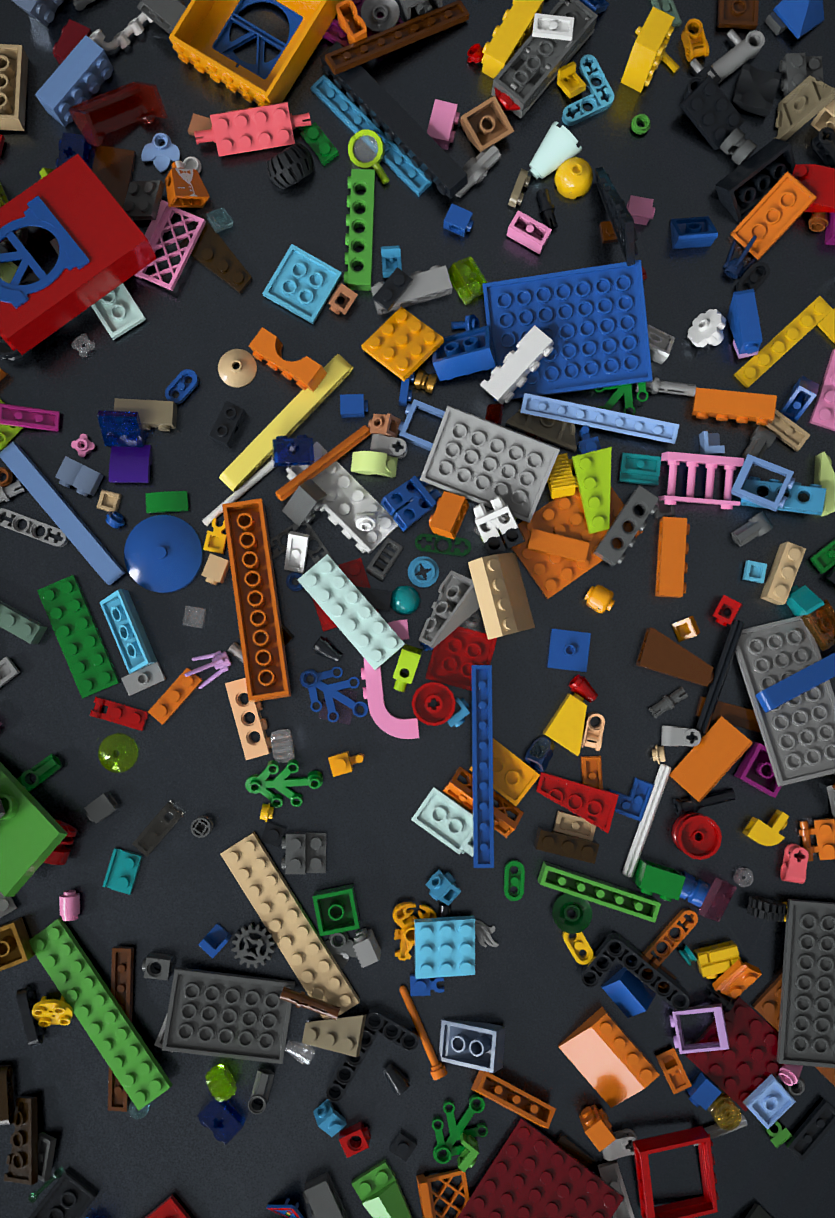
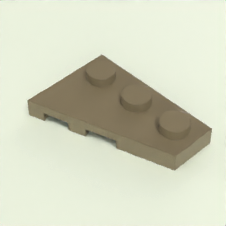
(337, 1035)

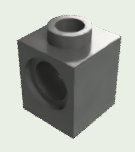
(101, 807)
(166, 962)

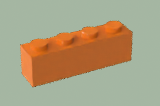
(734, 405)
(671, 557)
(513, 1099)

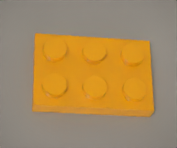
(510, 774)

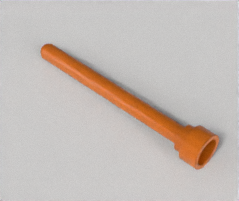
(438, 1069)

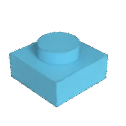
(754, 571)

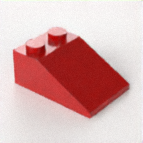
(819, 181)

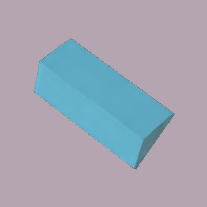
(128, 630)

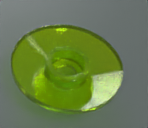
(127, 752)

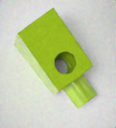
(409, 660)

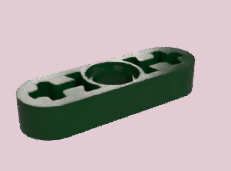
(446, 552)

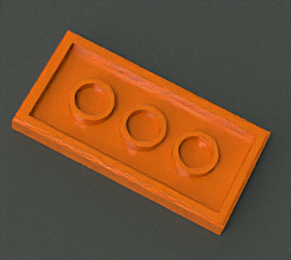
(773, 215)
(710, 759)

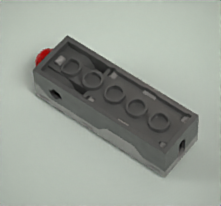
(539, 59)

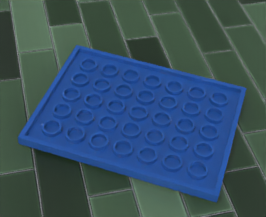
(590, 316)

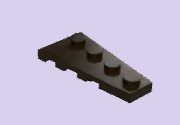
(24, 1141)

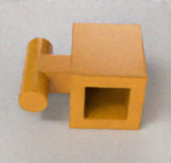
(343, 762)

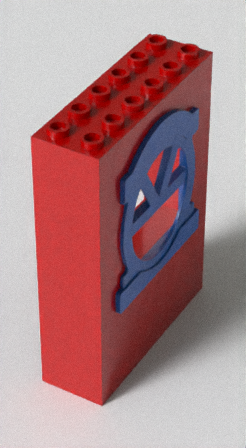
(96, 252)

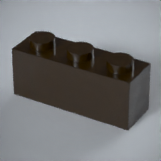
(566, 845)

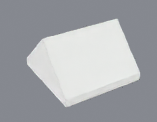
(660, 344)

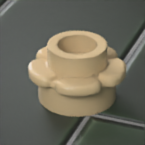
(659, 754)

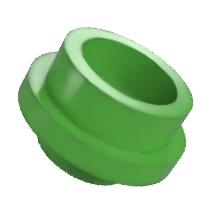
(643, 119)

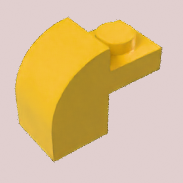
(767, 833)

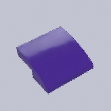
(130, 464)

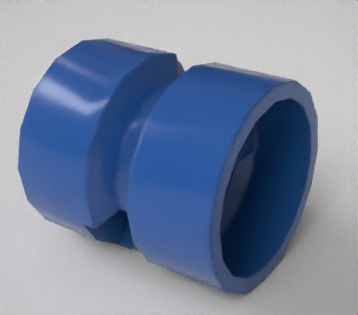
(694, 890)

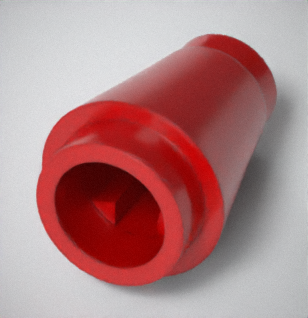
(582, 687)

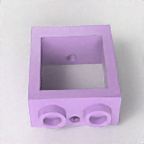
(679, 1041)

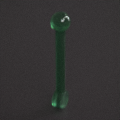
(33, 1196)

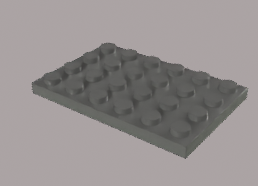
(227, 1016)

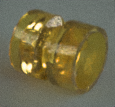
(725, 1112)

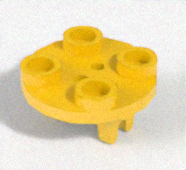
(52, 1012)

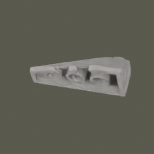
(454, 605)

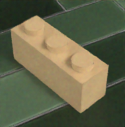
(783, 573)

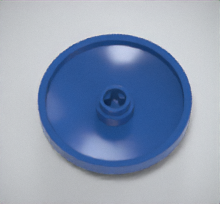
(163, 554)

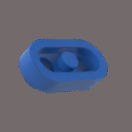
(179, 385)

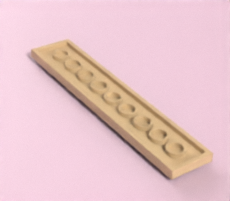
(288, 924)

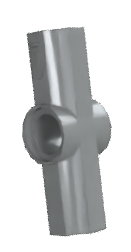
(478, 167)

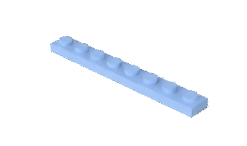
(599, 418)

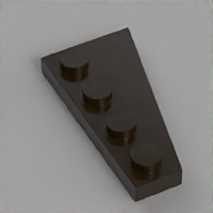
(218, 258)

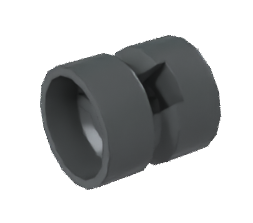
(738, 146)

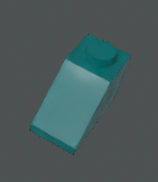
(803, 600)

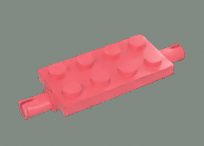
(252, 128)

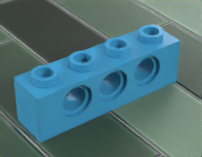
(812, 506)

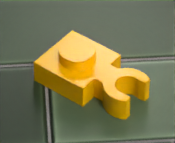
(215, 540)

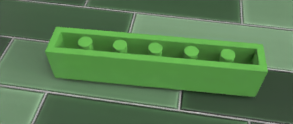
(599, 891)

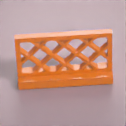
(426, 1193)

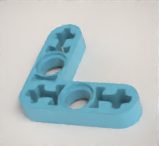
(595, 96)

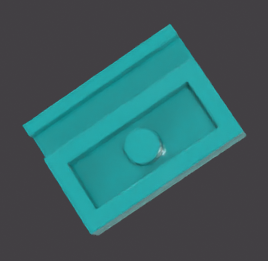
(639, 469)
(122, 870)

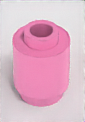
(69, 905)

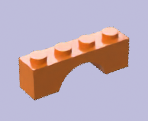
(304, 371)

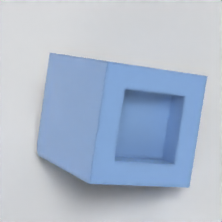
(710, 444)

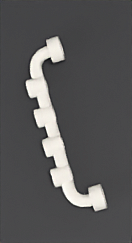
(121, 39)

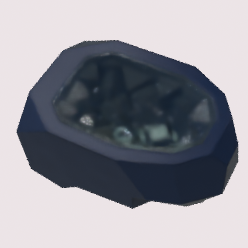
(540, 753)

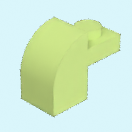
(374, 463)

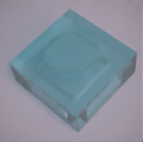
(219, 220)

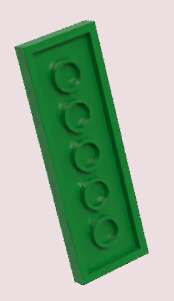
(78, 636)

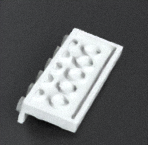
(345, 499)

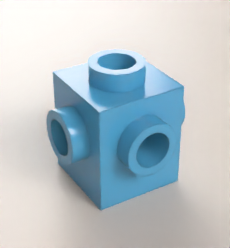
(443, 887)

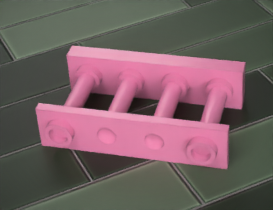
(711, 463)

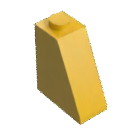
(568, 723)

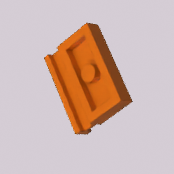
(737, 979)

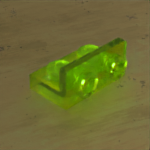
(467, 279)

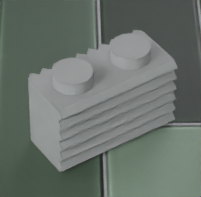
(366, 947)

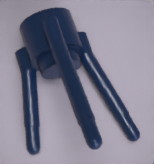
(735, 267)

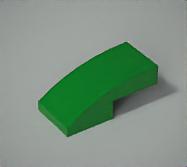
(166, 502)

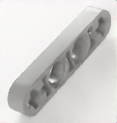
(31, 528)

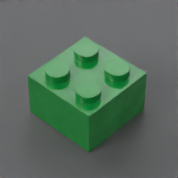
(658, 879)
(336, 910)

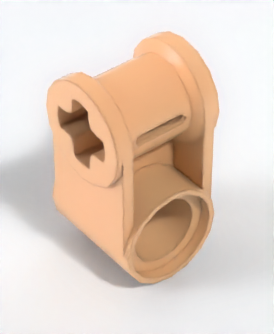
(593, 733)

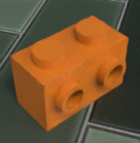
(448, 515)
(597, 1126)

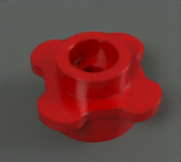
(475, 53)

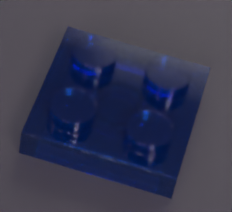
(121, 428)

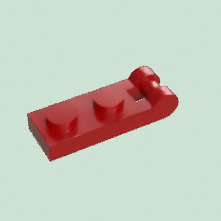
(120, 713)

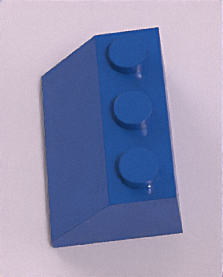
(465, 354)

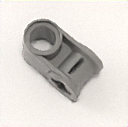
(387, 445)
(677, 735)
(620, 1147)

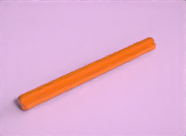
(323, 463)

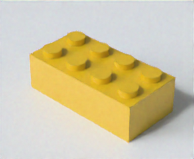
(510, 35)
(648, 50)

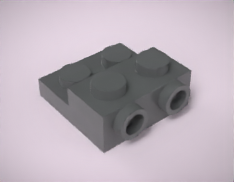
(796, 68)
(304, 852)

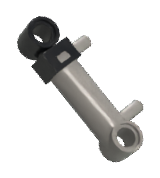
(729, 62)

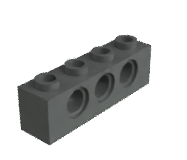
(640, 498)

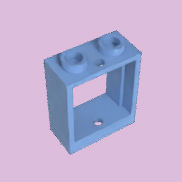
(403, 427)
(738, 491)

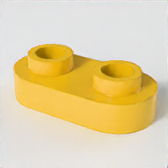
(576, 944)

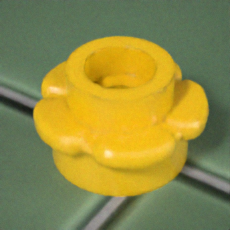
(266, 812)

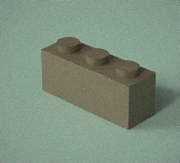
(151, 412)

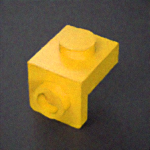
(570, 81)

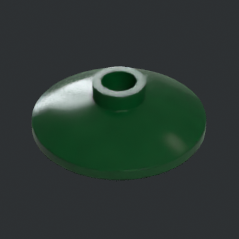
(582, 911)

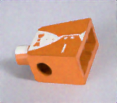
(185, 187)

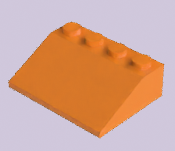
(608, 1058)

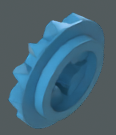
(427, 563)

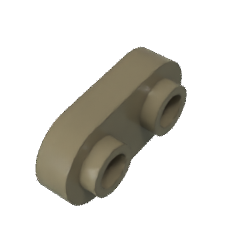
(517, 195)

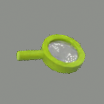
(367, 151)

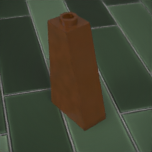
(669, 658)

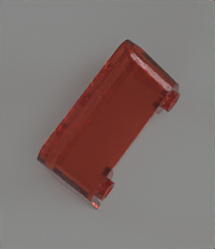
(116, 110)

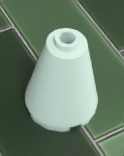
(554, 150)

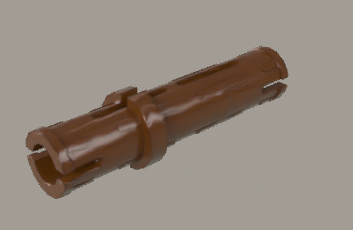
(310, 1003)

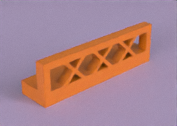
(463, 795)

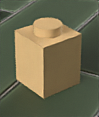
(216, 569)

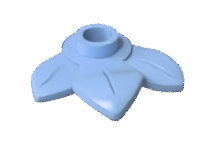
(160, 155)

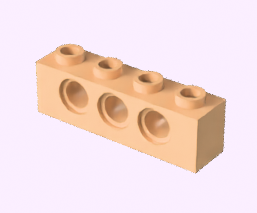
(250, 748)

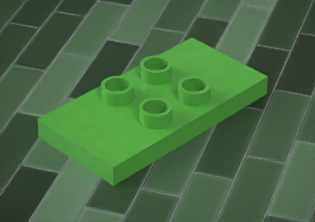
(26, 834)

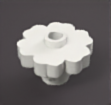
(707, 329)

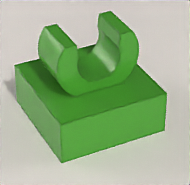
(779, 1137)

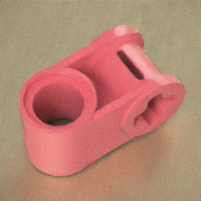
(795, 866)

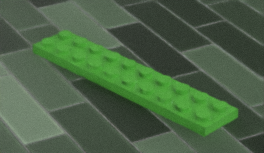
(100, 1014)

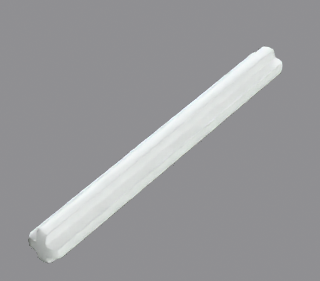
(645, 824)

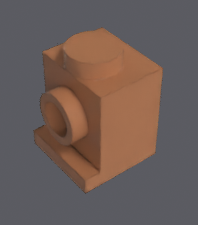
(348, 296)
(381, 423)

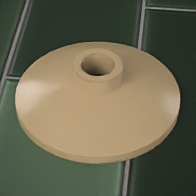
(241, 376)

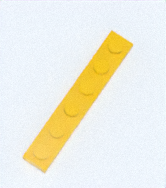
(783, 342)

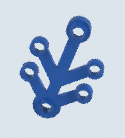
(331, 691)

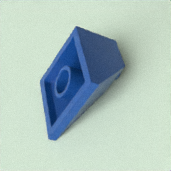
(800, 15)

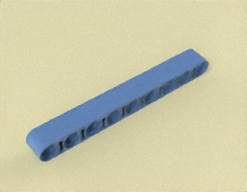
(61, 513)

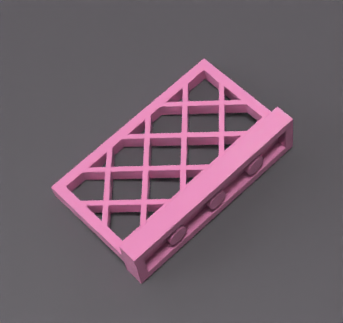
(155, 235)

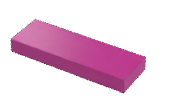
(29, 417)

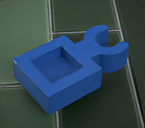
(422, 986)

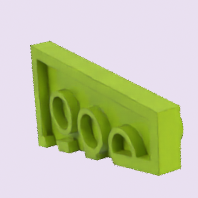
(594, 485)

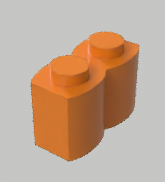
(350, 21)

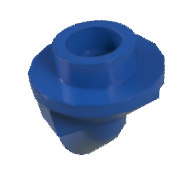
(471, 322)

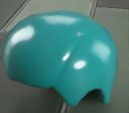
(405, 600)

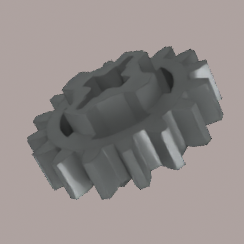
(257, 953)

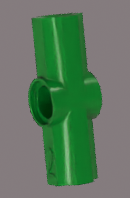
(42, 771)

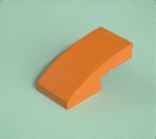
(673, 1070)

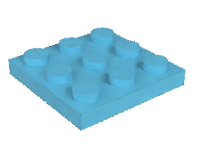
(302, 284)
(444, 947)

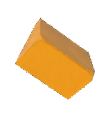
(686, 628)

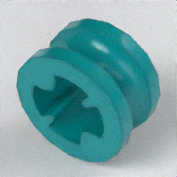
(687, 955)

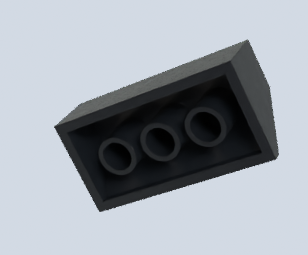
(755, 178)

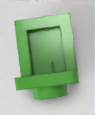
(469, 1155)

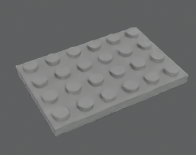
(488, 461)

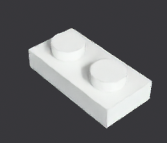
(553, 26)
(296, 552)

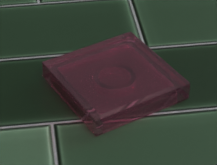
(717, 900)

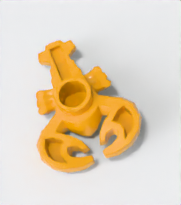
(406, 923)

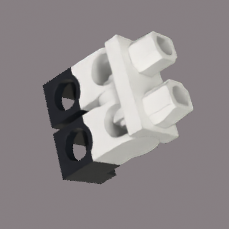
(497, 519)

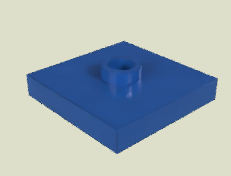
(568, 650)

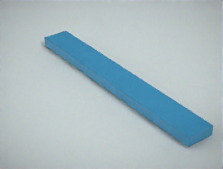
(357, 121)

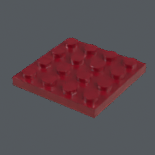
(749, 1057)

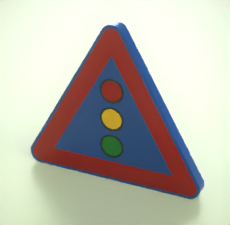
(286, 1210)

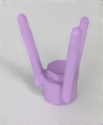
(220, 662)

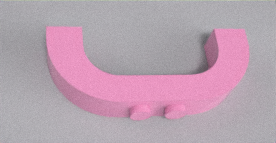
(373, 692)

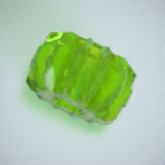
(221, 1083)

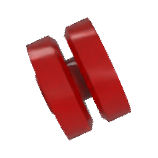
(433, 715)
(708, 836)

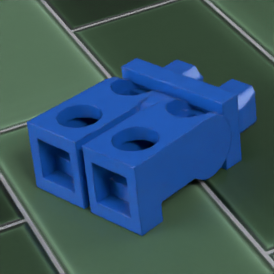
(418, 502)

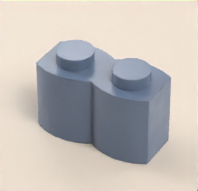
(79, 476)

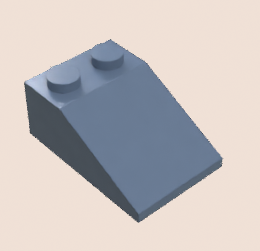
(472, 1044)

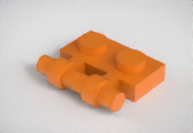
(825, 836)

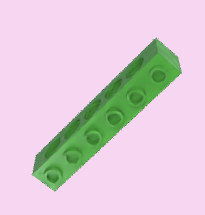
(360, 180)

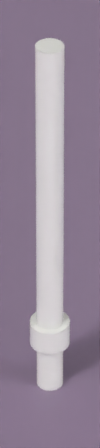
(241, 491)

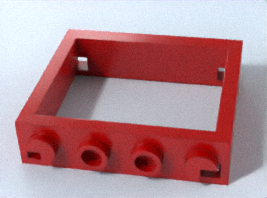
(686, 1208)

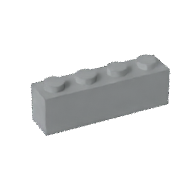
(425, 287)

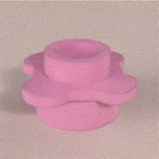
(82, 451)

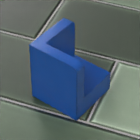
(215, 940)

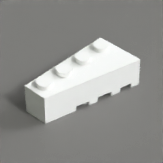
(518, 365)

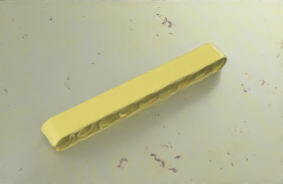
(284, 424)

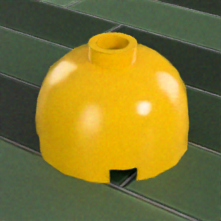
(573, 178)

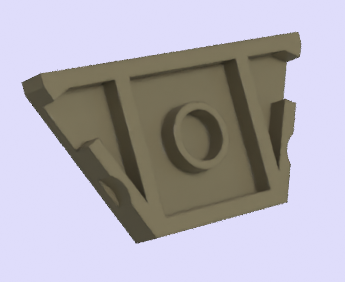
(802, 106)
(550, 430)

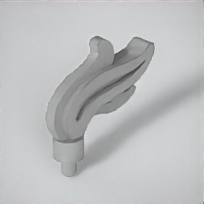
(483, 934)

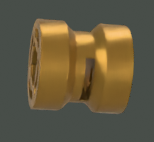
(421, 378)

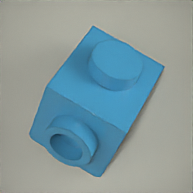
(390, 259)
(458, 717)
(329, 1119)

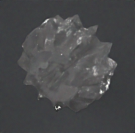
(282, 745)

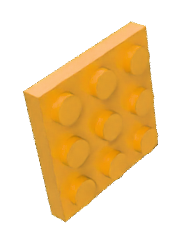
(402, 343)

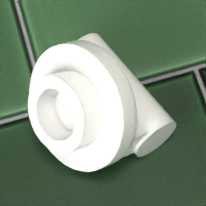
(365, 521)

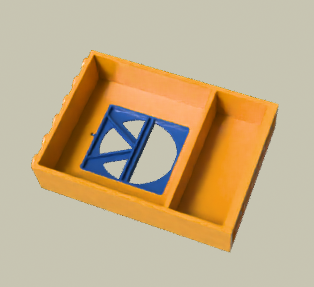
(204, 41)

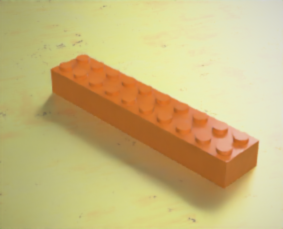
(256, 600)

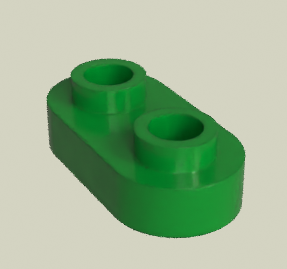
(514, 879)

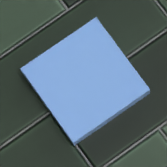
(769, 1101)

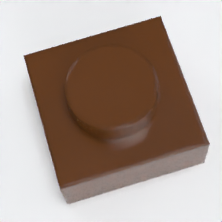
(607, 232)

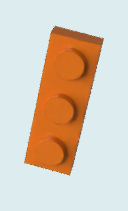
(174, 696)

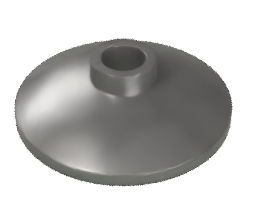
(374, 8)

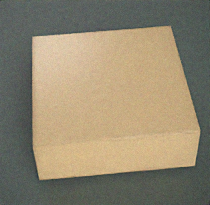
(109, 501)

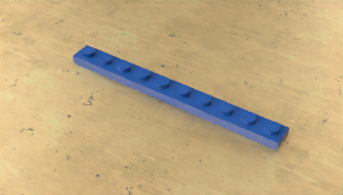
(482, 766)

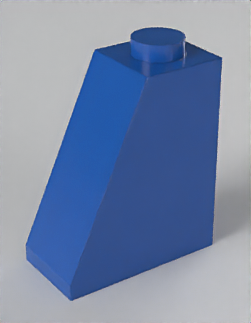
(745, 322)

